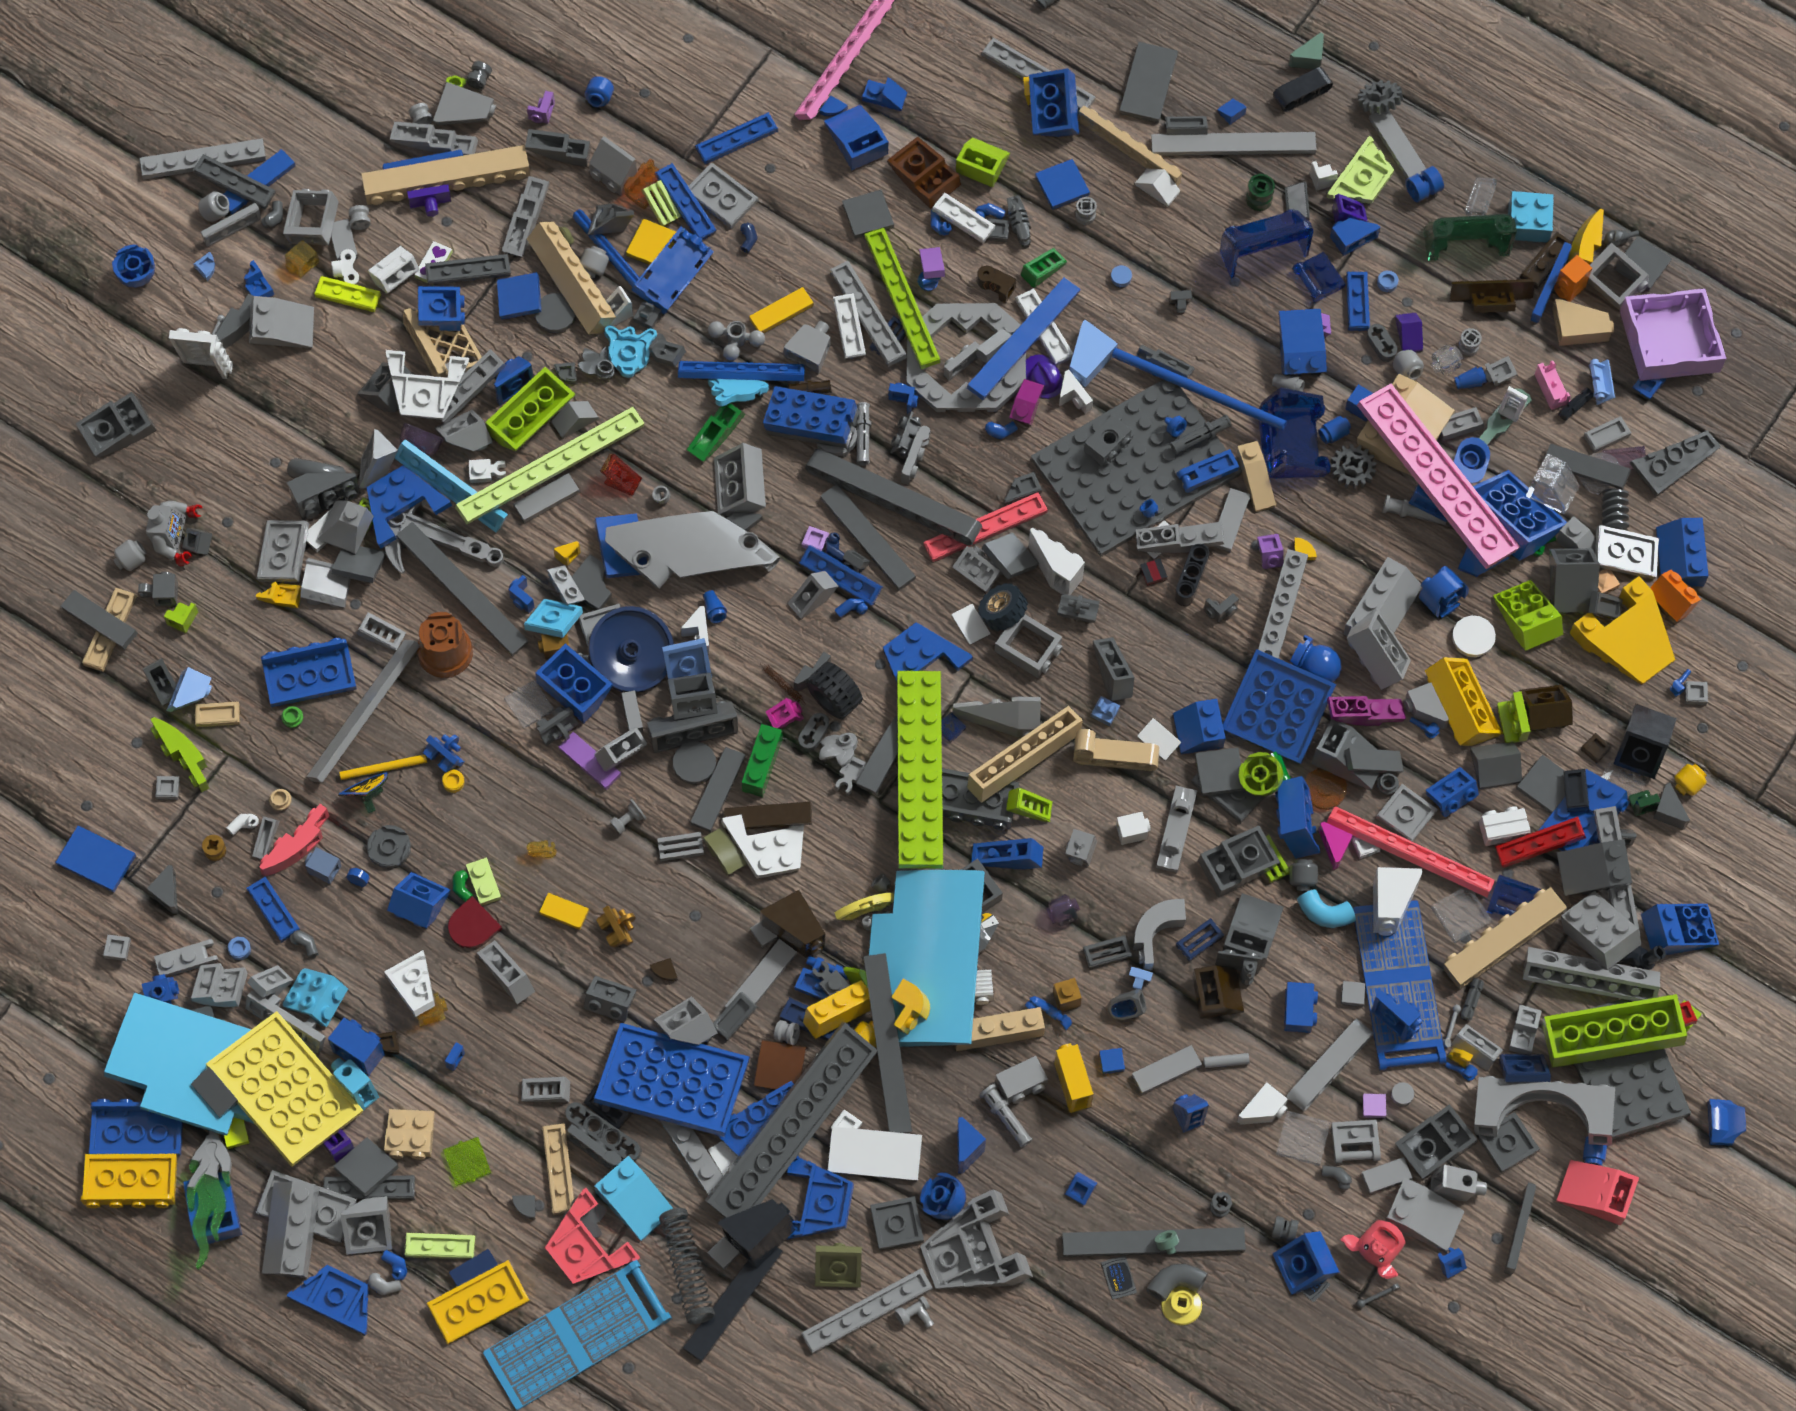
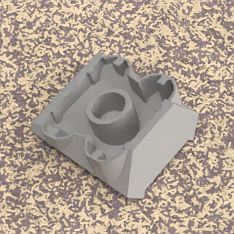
(322, 586)

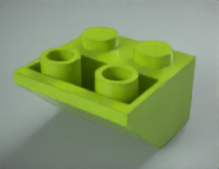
(981, 161)

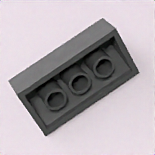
(672, 733)

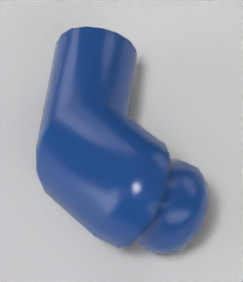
(852, 604)
(398, 1264)

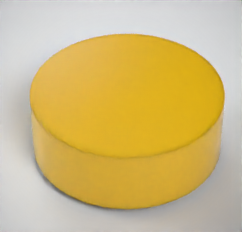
(453, 781)

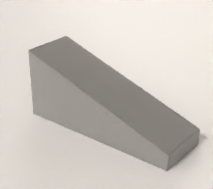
(992, 345)
(265, 837)

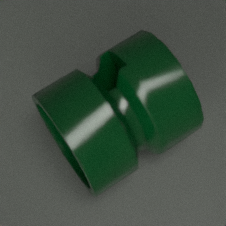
(1260, 192)

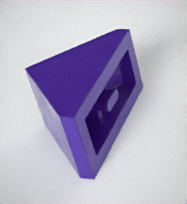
(1348, 208)
(1410, 331)
(338, 1145)

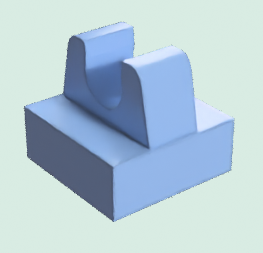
(1140, 975)

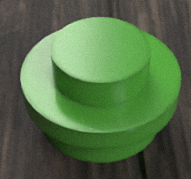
(292, 717)

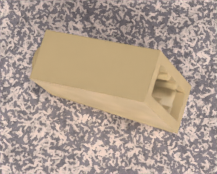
(1580, 324)

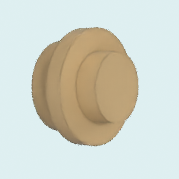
(280, 799)

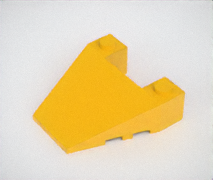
(1634, 640)

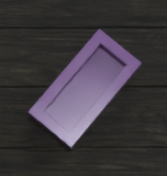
(932, 263)

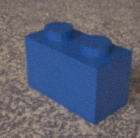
(1299, 1007)

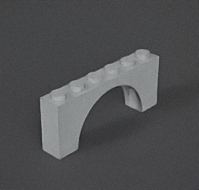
(1589, 1102)

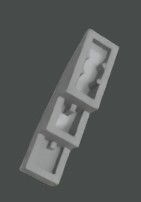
(430, 139)
(526, 216)

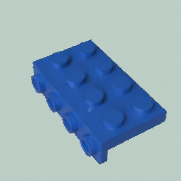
(308, 672)
(1600, 795)
(130, 1130)

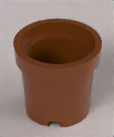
(442, 658)

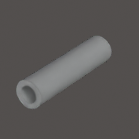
(1226, 1060)

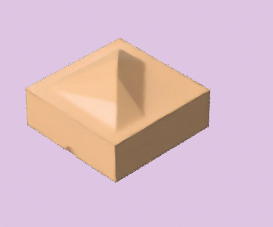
(1607, 581)

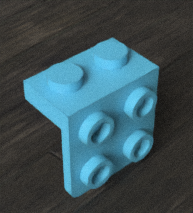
(315, 995)

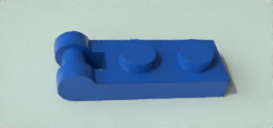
(1208, 470)

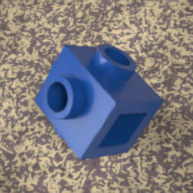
(161, 988)

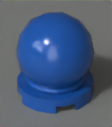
(1317, 659)

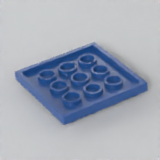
(1278, 706)

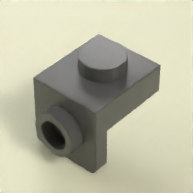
(666, 352)
(1226, 608)

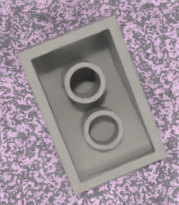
(280, 323)
(1424, 1215)

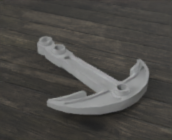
(440, 536)

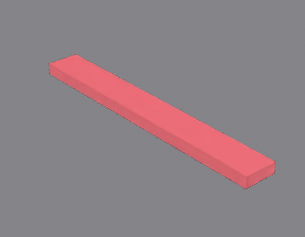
(1411, 851)

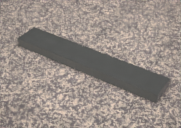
(867, 537)

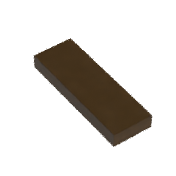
(1544, 261)

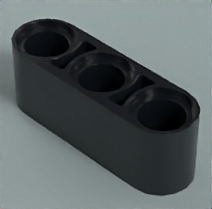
(1302, 89)
(1189, 583)

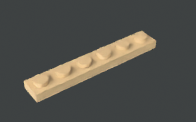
(1126, 144)

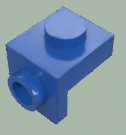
(903, 393)
(519, 597)

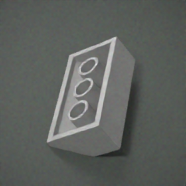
(1390, 593)
(290, 1229)

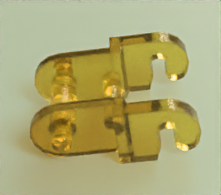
(541, 849)

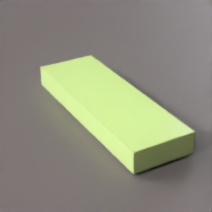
(439, 1246)

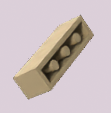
(1006, 1028)

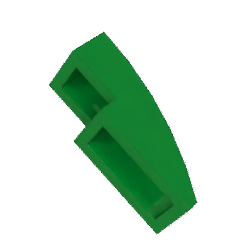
(715, 431)

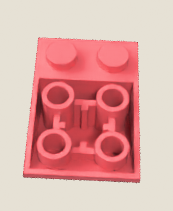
(1598, 1190)

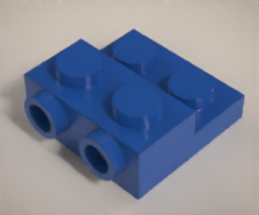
(441, 307)
(1401, 1018)

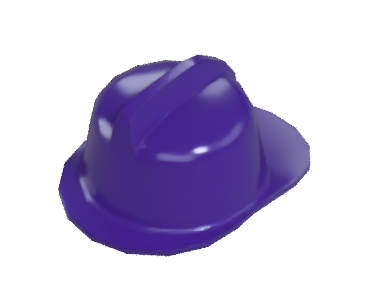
(1044, 371)

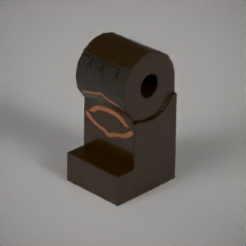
(996, 281)

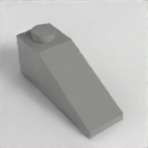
(506, 972)

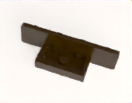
(1492, 294)

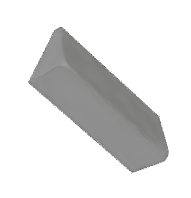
(1481, 1048)

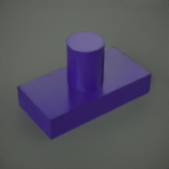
(429, 198)

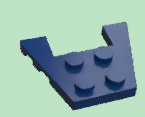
(397, 494)
(919, 648)
(826, 1199)

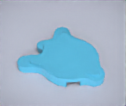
(628, 350)
(736, 390)

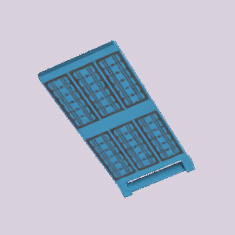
(574, 1336)

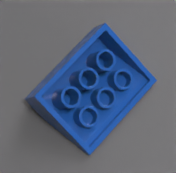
(1523, 517)

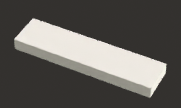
(1052, 338)

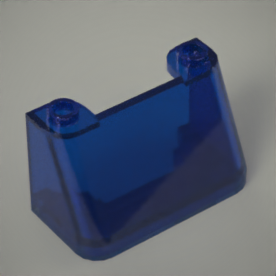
(1295, 449)

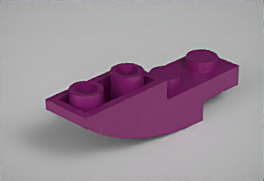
(1365, 711)

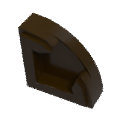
(664, 969)
(390, 1042)

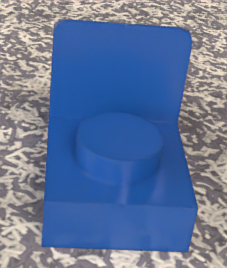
(885, 95)

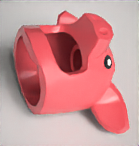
(1378, 1246)

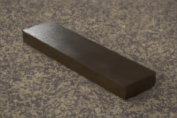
(773, 815)

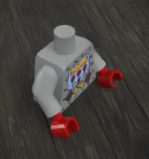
(166, 528)

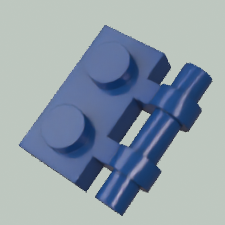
(809, 984)

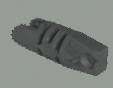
(1019, 220)

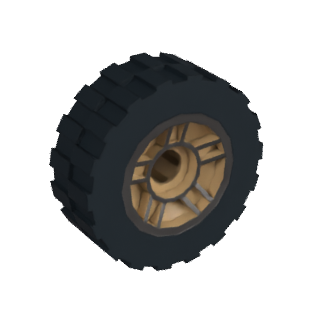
(1002, 607)

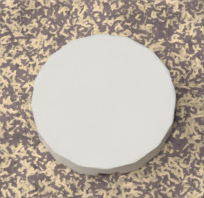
(1473, 636)

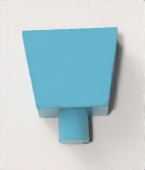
(355, 1082)

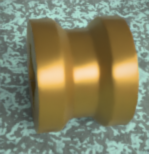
(216, 852)

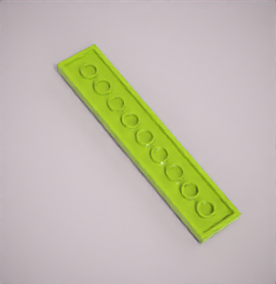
(919, 770)

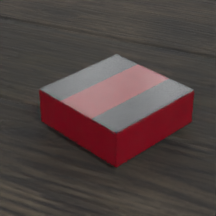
(1153, 572)

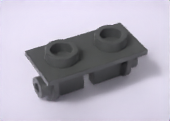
(901, 440)

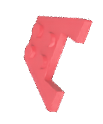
(577, 1249)

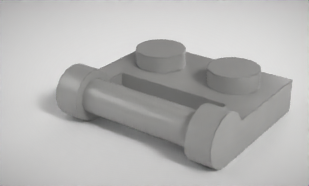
(1355, 1133)

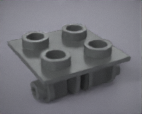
(1247, 964)

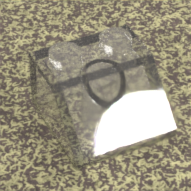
(1554, 484)

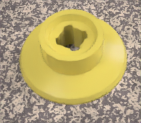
(1178, 1314)

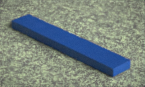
(741, 371)

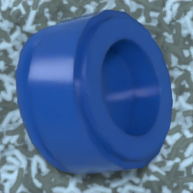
(1175, 425)

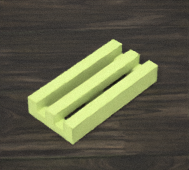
(668, 200)

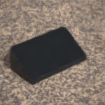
(612, 1115)

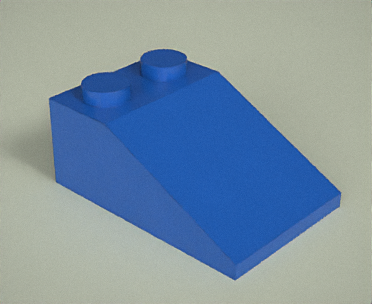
(1302, 341)

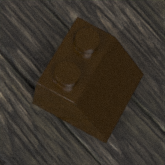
(1547, 707)

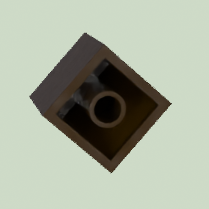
(794, 924)

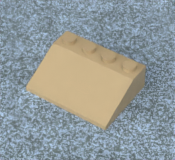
(1426, 406)

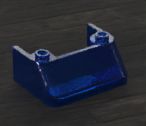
(1264, 235)

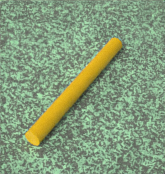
(391, 765)

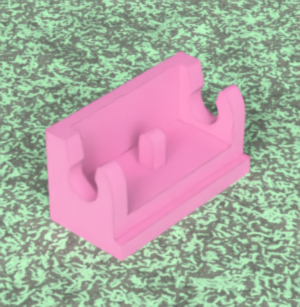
(1551, 385)

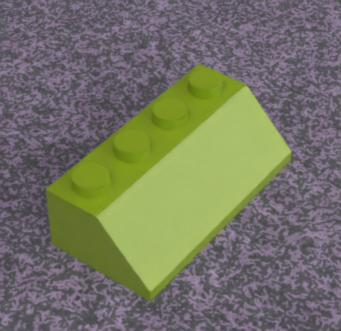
(528, 410)

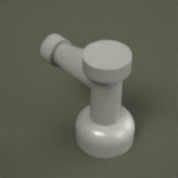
(920, 1307)

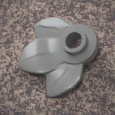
(839, 746)

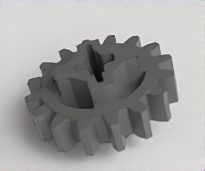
(1380, 97)
(1348, 472)

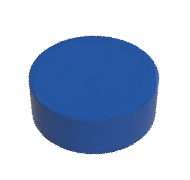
(358, 877)

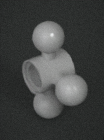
(731, 351)

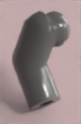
(275, 216)
(1339, 1174)

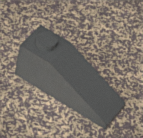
(1114, 669)

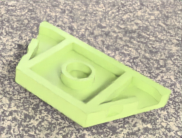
(1364, 175)

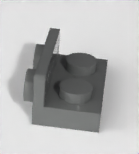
(609, 998)

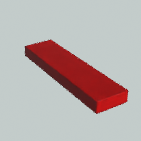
(1540, 842)

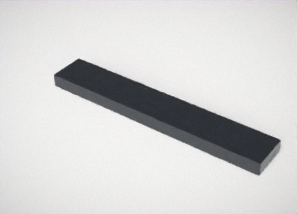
(729, 1306)

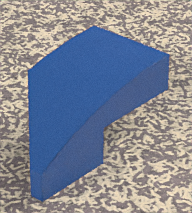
(256, 283)

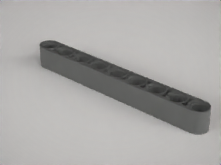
(893, 497)

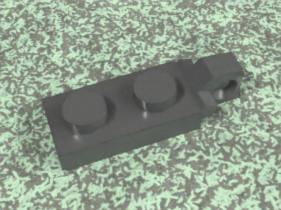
(1165, 361)

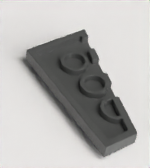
(1671, 463)

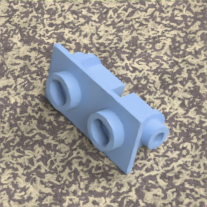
(1602, 381)

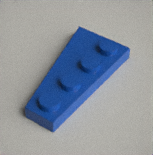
(747, 1123)

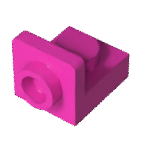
(784, 713)

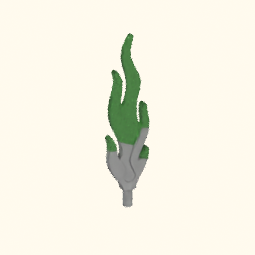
(205, 1182)

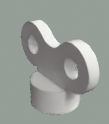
(344, 267)

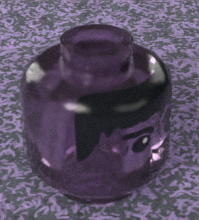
(1063, 910)

